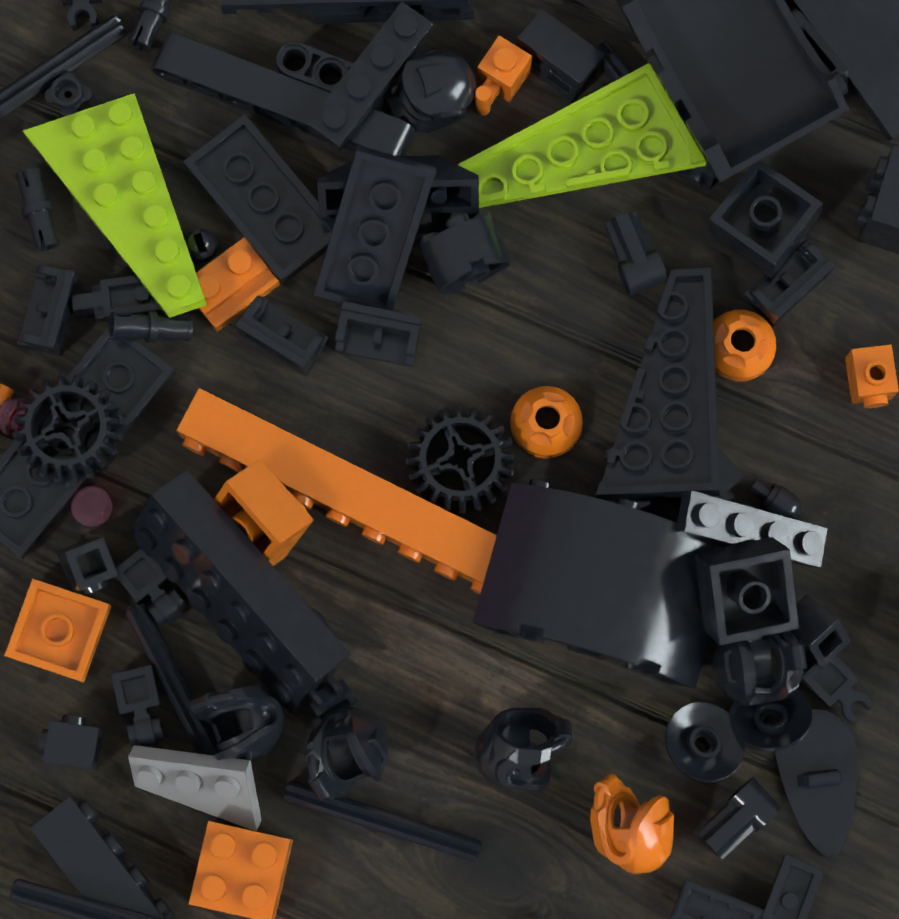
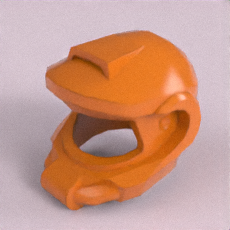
(644, 833)

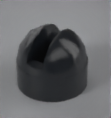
(209, 241)

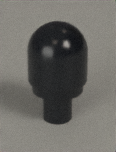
(776, 499)

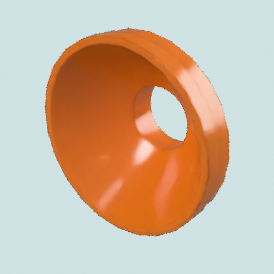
(740, 365)
(540, 441)

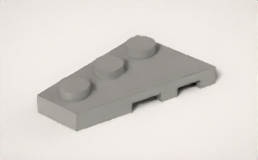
(199, 781)

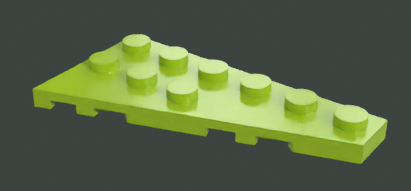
(599, 140)
(118, 182)

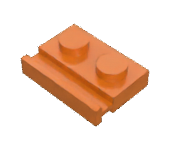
(233, 283)

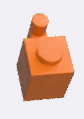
(500, 74)

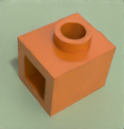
(872, 375)

